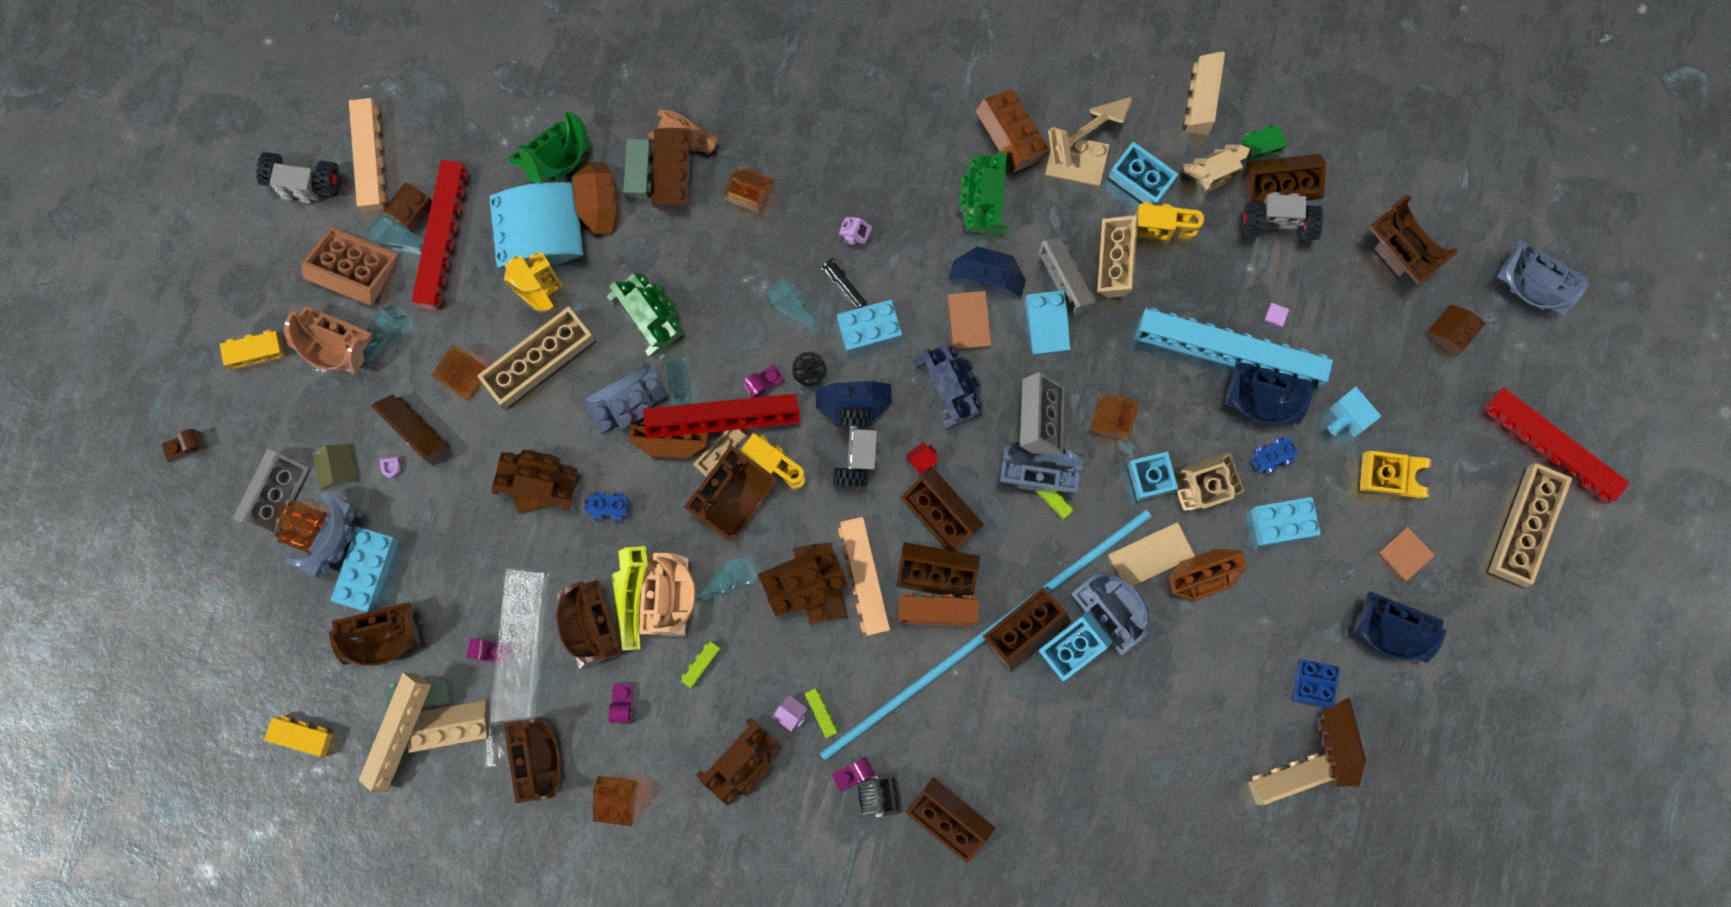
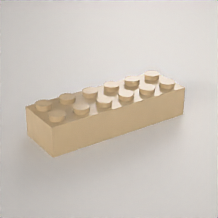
(536, 358)
(1530, 525)

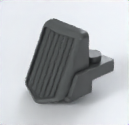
(880, 795)

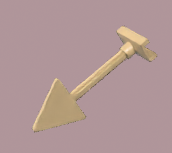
(1061, 142)

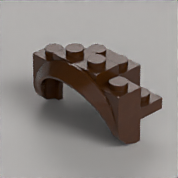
(535, 477)
(803, 582)
(586, 625)
(377, 636)
(532, 759)
(742, 765)

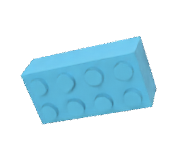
(364, 570)

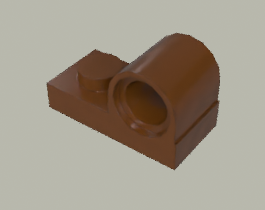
(187, 443)

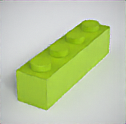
(1057, 503)
(700, 665)
(823, 718)

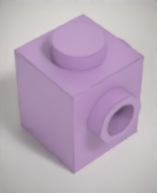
(855, 230)
(790, 713)

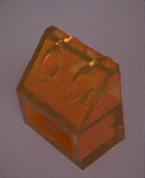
(748, 189)
(459, 372)
(1115, 416)
(299, 525)
(614, 801)

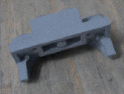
(1540, 279)
(625, 399)
(1041, 471)
(330, 538)
(1115, 608)

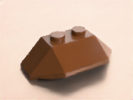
(595, 197)
(672, 446)
(1207, 573)

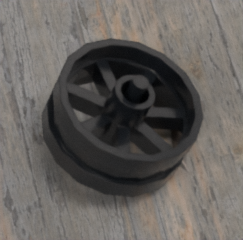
(809, 369)

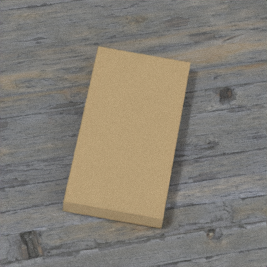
(1151, 555)

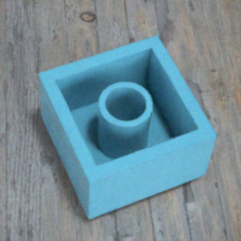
(1152, 476)

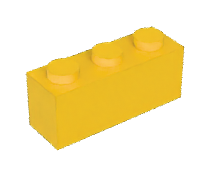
(252, 349)
(298, 736)

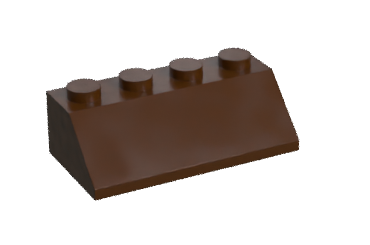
(671, 166)
(1287, 176)
(411, 429)
(942, 510)
(937, 570)
(834, 608)
(1027, 629)
(1342, 744)
(950, 820)

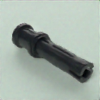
(840, 275)

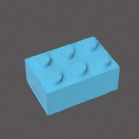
(1143, 175)
(869, 327)
(1285, 522)
(1075, 646)

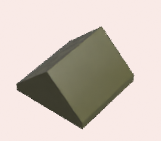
(335, 466)

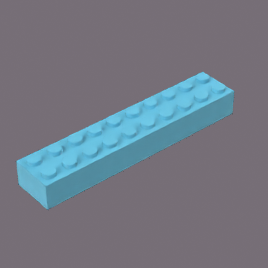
(1229, 347)

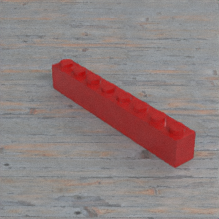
(439, 235)
(721, 416)
(1556, 445)

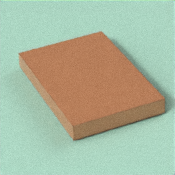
(969, 320)

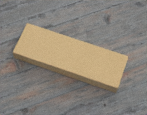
(711, 456)

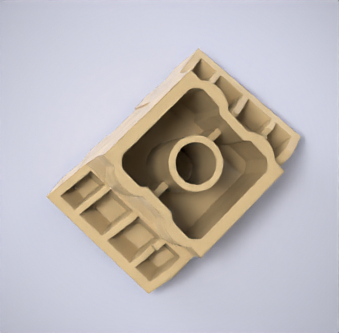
(1218, 167)
(1208, 482)

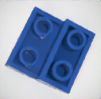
(1316, 683)

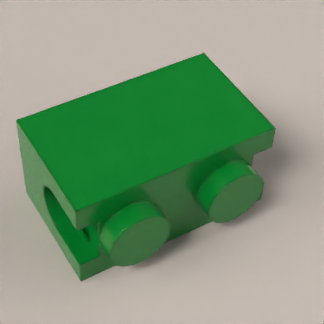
(1264, 142)

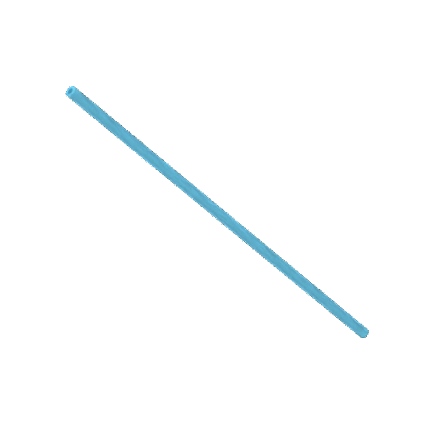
(978, 640)

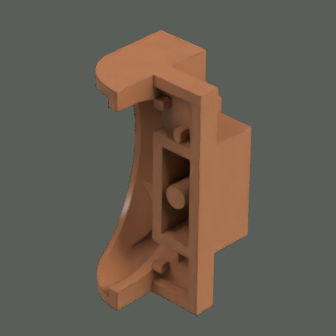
(333, 344)

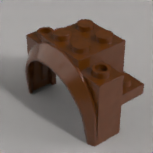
(1406, 244)

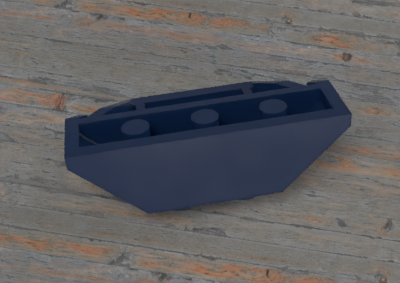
(989, 271)
(857, 395)

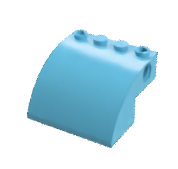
(536, 221)

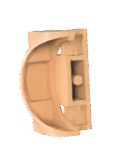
(666, 596)

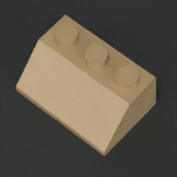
(1087, 164)

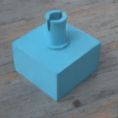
(1353, 413)

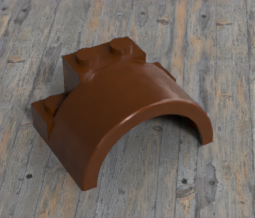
(731, 496)

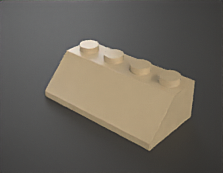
(1205, 93)
(1117, 256)
(449, 727)
(1290, 780)

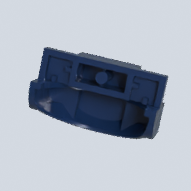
(954, 382)
(1267, 394)
(1397, 628)

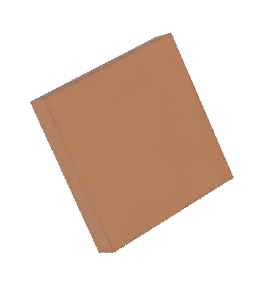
(1406, 554)

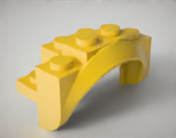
(532, 280)

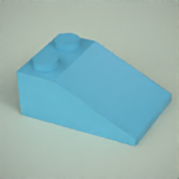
(1047, 322)

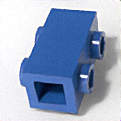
(1270, 457)
(602, 505)

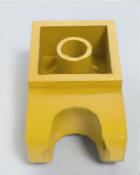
(1167, 222)
(773, 461)
(1399, 472)

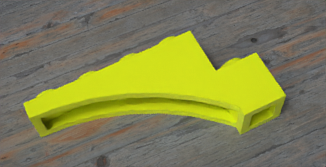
(627, 592)

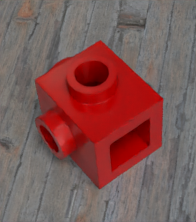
(923, 457)

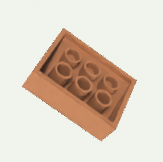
(349, 265)

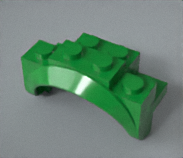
(547, 156)
(984, 190)
(648, 307)

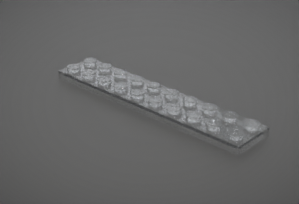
(513, 659)

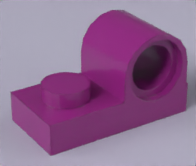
(761, 383)
(481, 650)
(621, 706)
(853, 774)

